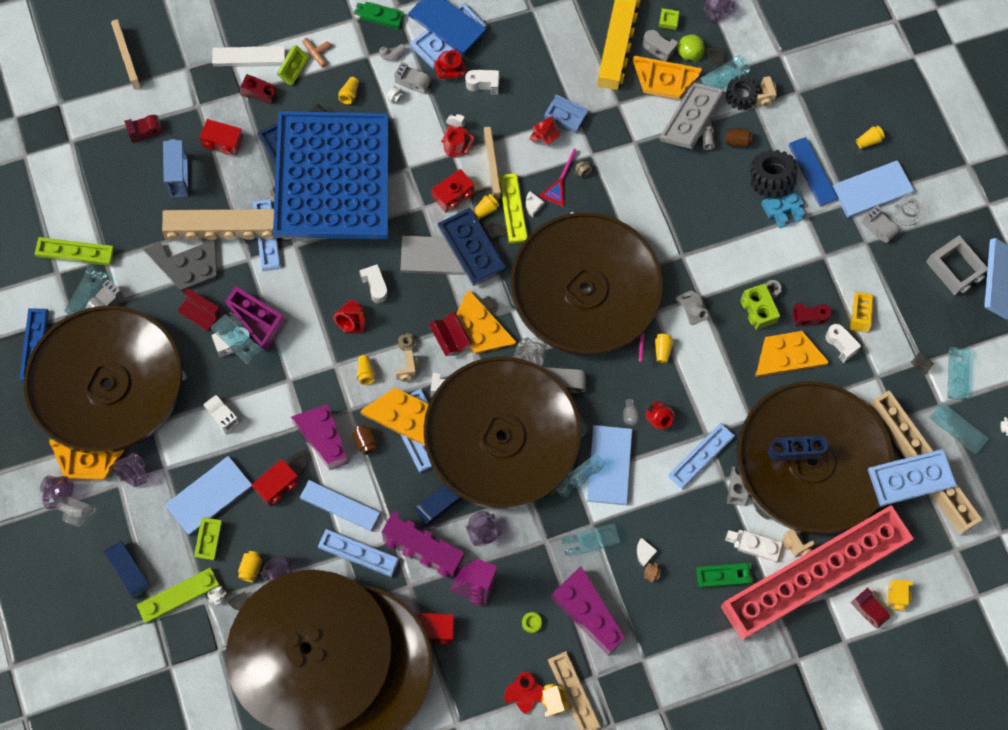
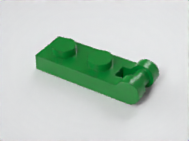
(723, 575)

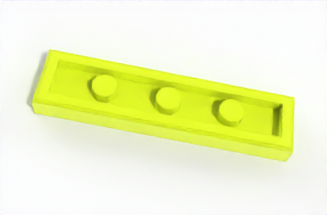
(513, 208)

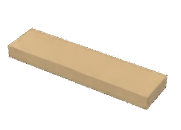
(125, 54)
(492, 164)
(576, 696)

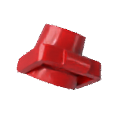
(448, 64)
(546, 131)
(455, 142)
(348, 317)

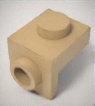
(769, 92)
(411, 363)
(793, 543)

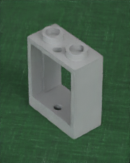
(944, 273)

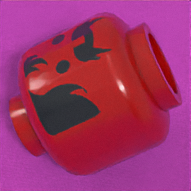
(660, 415)

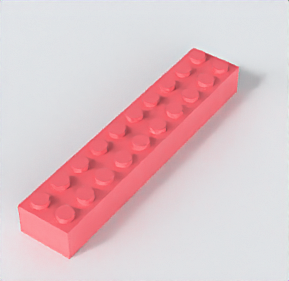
(816, 573)

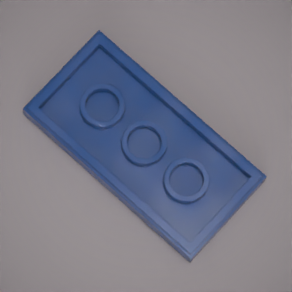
(447, 24)

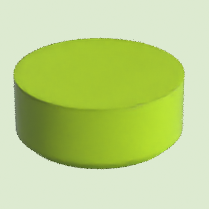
(531, 622)

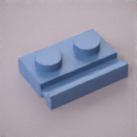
(566, 113)

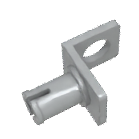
(693, 307)

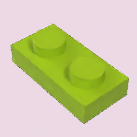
(292, 65)
(208, 539)

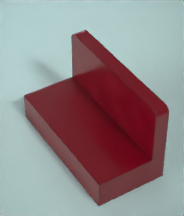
(199, 310)
(450, 334)

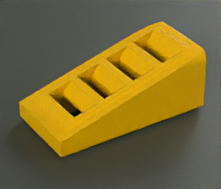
(861, 323)

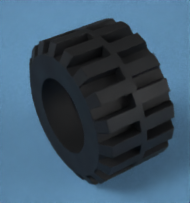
(774, 174)

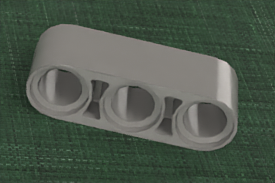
(572, 379)

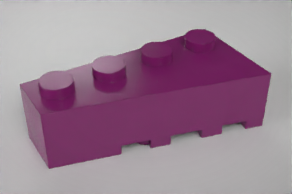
(421, 546)
(475, 581)
(585, 607)

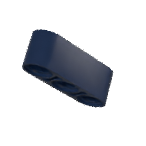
(805, 443)
(436, 505)
(127, 569)

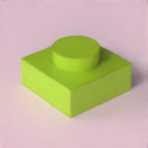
(669, 19)

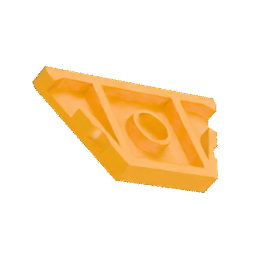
(664, 77)
(482, 327)
(788, 354)
(399, 413)
(84, 465)

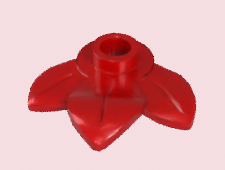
(524, 695)

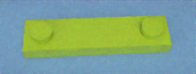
(74, 251)
(177, 595)

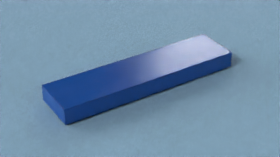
(812, 171)
(35, 328)

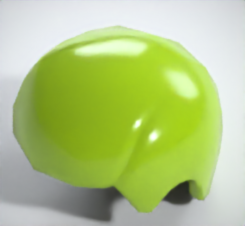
(691, 48)

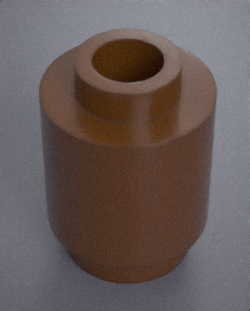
(738, 137)
(365, 439)

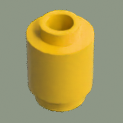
(250, 566)

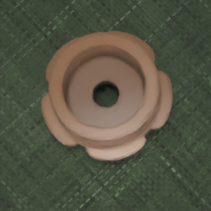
(652, 572)

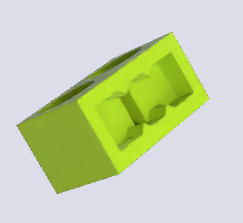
(764, 305)

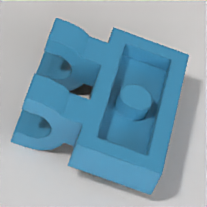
(779, 206)

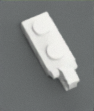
(755, 545)

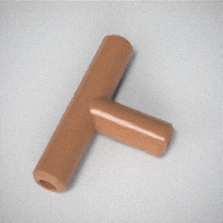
(315, 52)

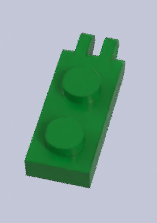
(379, 14)

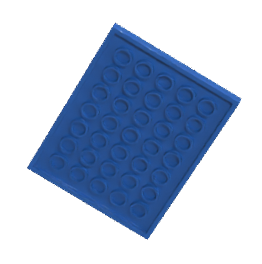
(331, 175)

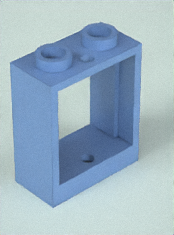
(175, 168)

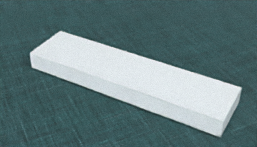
(248, 56)

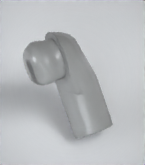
(388, 54)

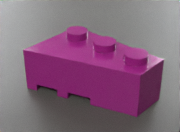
(256, 316)
(321, 433)

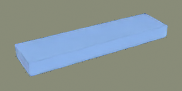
(268, 248)
(701, 456)
(339, 505)
(358, 553)

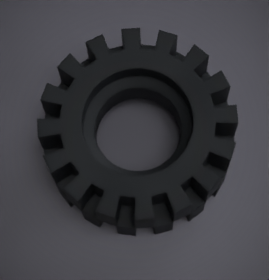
(737, 100)

